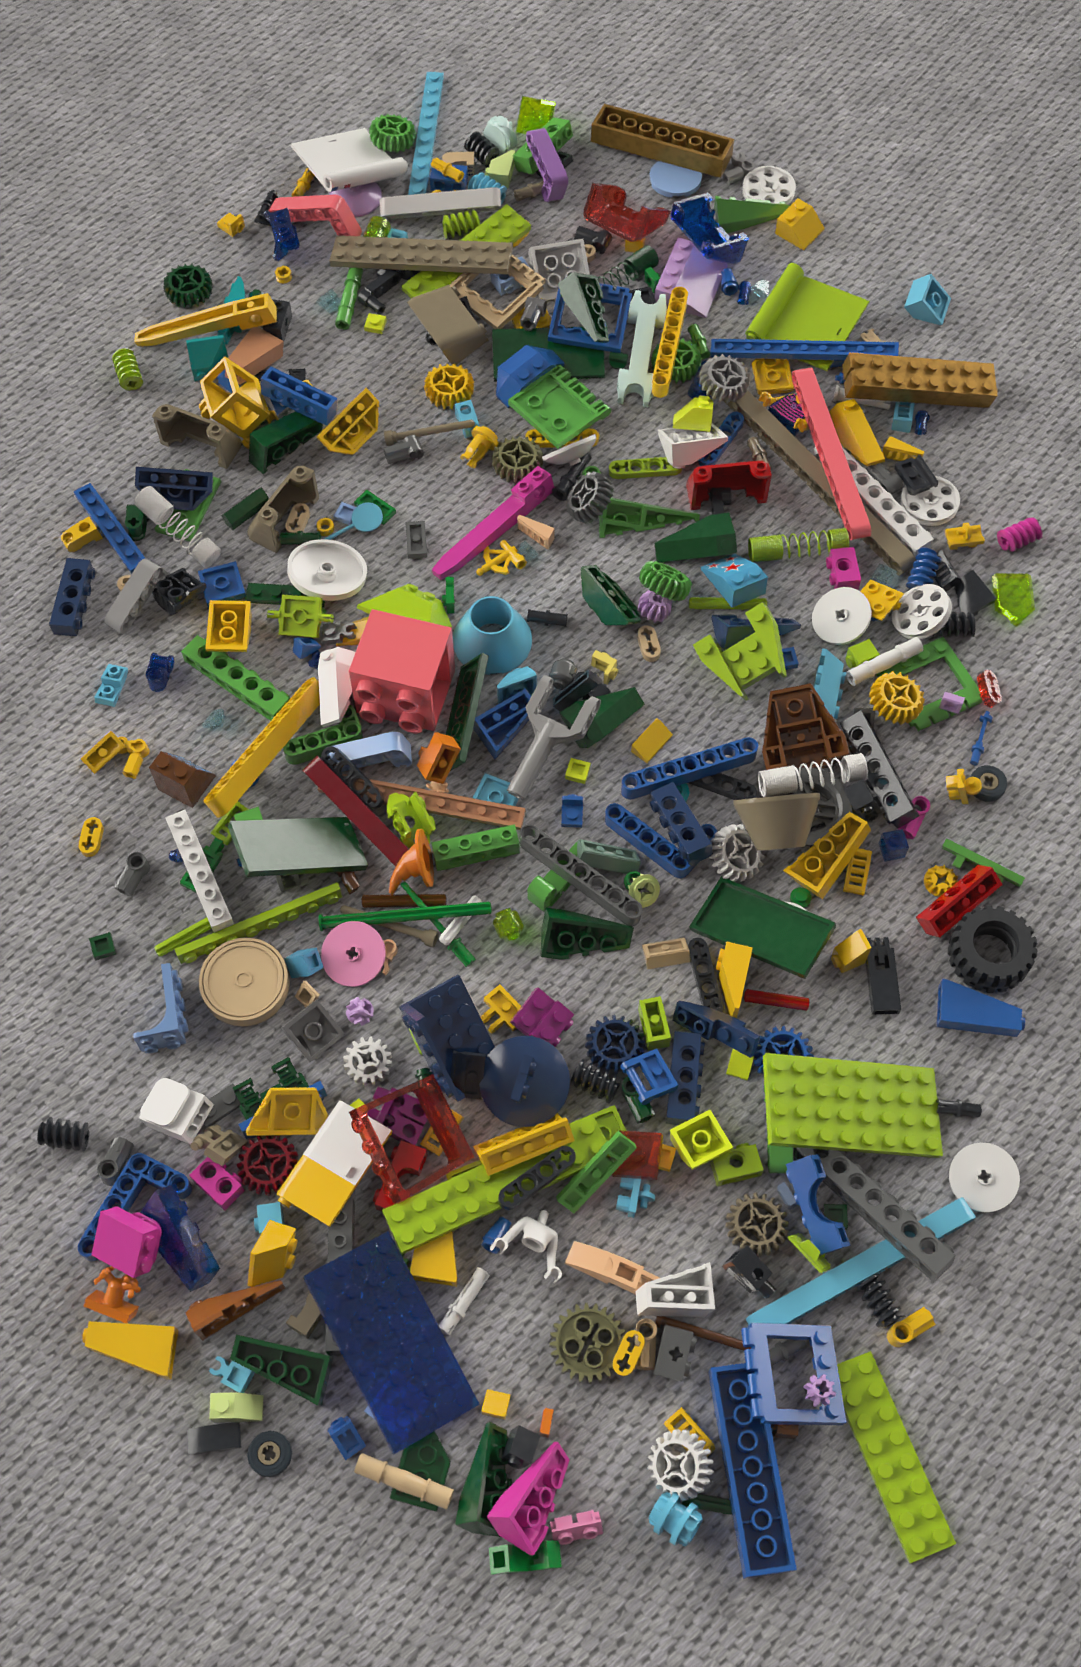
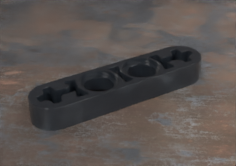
(353, 776)
(719, 779)
(705, 978)
(535, 1175)

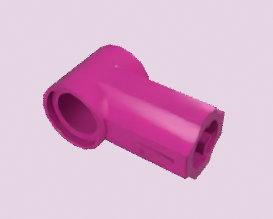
(911, 828)

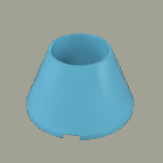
(504, 648)

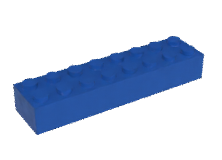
(751, 1477)

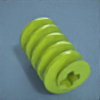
(460, 223)
(127, 369)

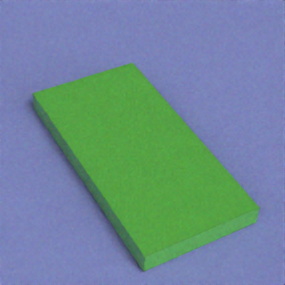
(194, 517)

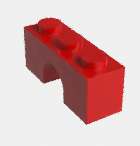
(406, 1159)

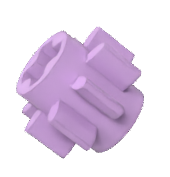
(359, 1011)
(825, 1388)

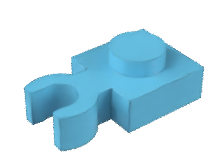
(233, 1375)

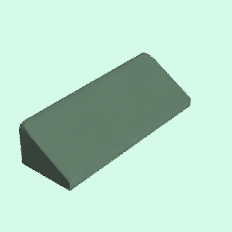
(608, 856)

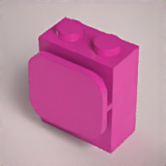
(127, 1241)

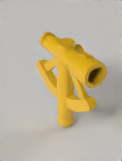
(508, 553)

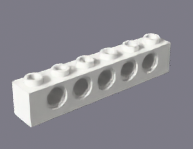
(199, 871)

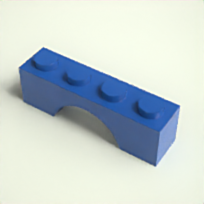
(806, 1177)

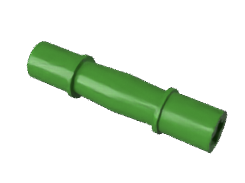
(349, 297)

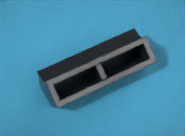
(577, 690)

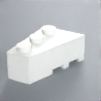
(678, 1294)

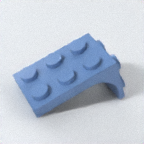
(172, 1028)

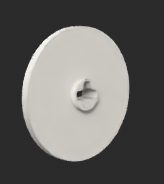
(841, 630)
(993, 1161)

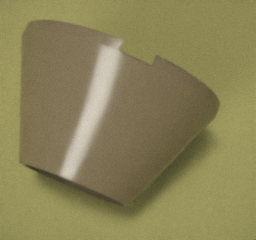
(778, 820)

